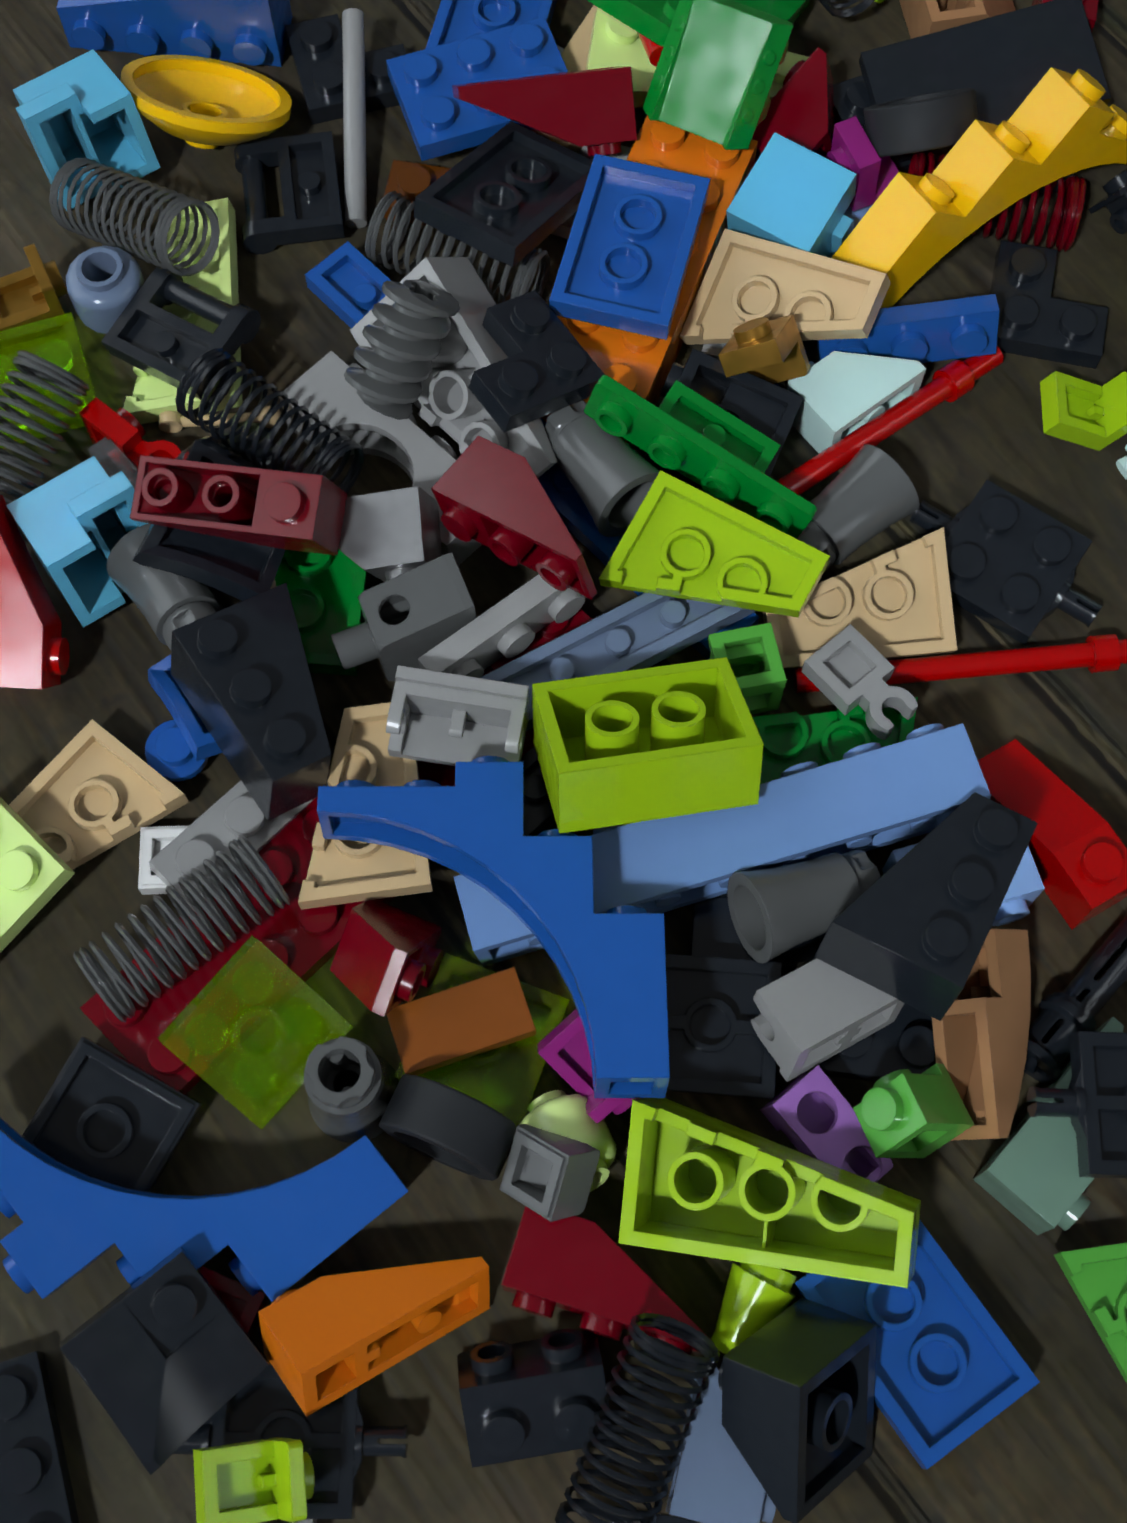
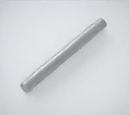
(354, 118)

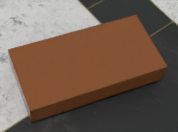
(461, 1022)

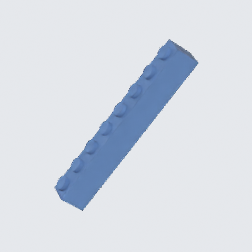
(809, 812)

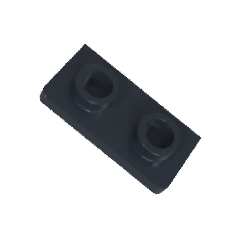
(531, 1396)

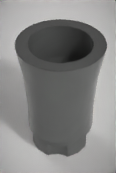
(600, 467)
(860, 504)
(161, 596)
(795, 901)
(355, 1109)

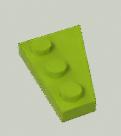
(712, 553)

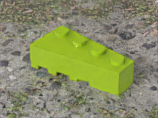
(752, 1201)

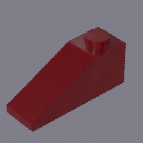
(575, 106)

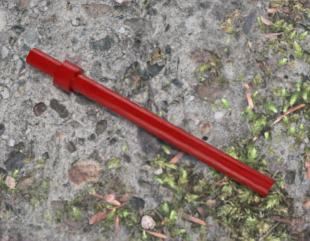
(946, 385)
(1099, 654)

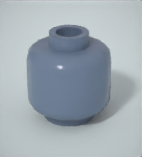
(103, 285)

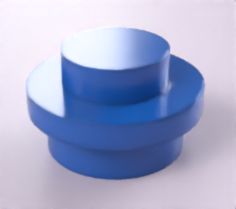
(170, 753)

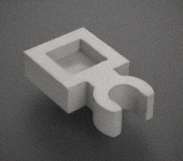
(856, 674)

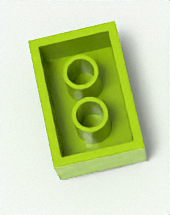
(646, 744)

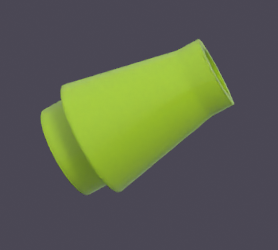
(750, 1301)

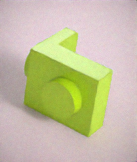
(1083, 410)
(253, 1481)

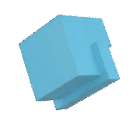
(84, 114)
(795, 199)
(72, 531)

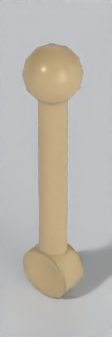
(173, 421)

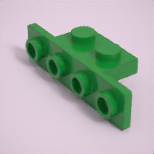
(704, 446)

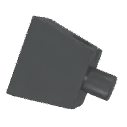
(407, 617)

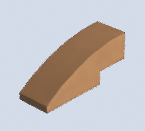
(988, 1032)

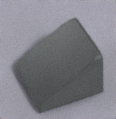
(549, 1172)

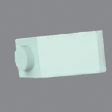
(848, 392)

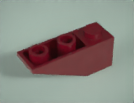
(241, 503)
(501, 504)
(587, 1273)

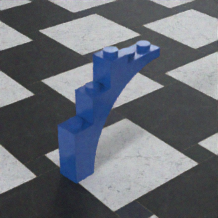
(606, 959)
(272, 1228)

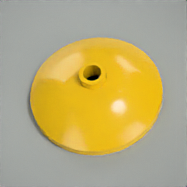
(206, 99)

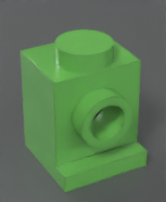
(754, 662)
(912, 1113)

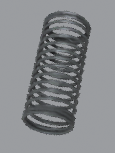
(173, 209)
(389, 249)
(31, 368)
(115, 992)

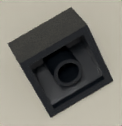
(802, 1402)

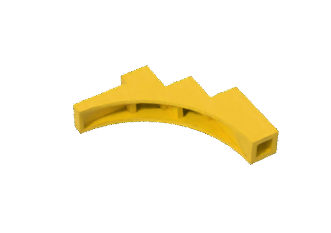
(988, 169)

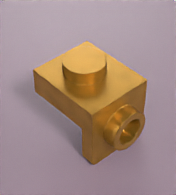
(31, 292)
(766, 350)

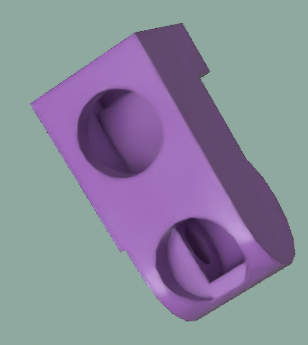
(824, 1125)

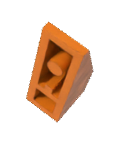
(365, 1322)

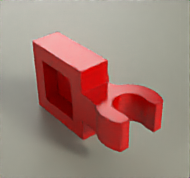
(124, 432)

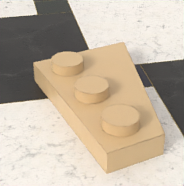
(773, 280)
(893, 601)

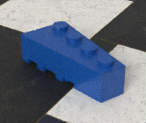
(213, 29)

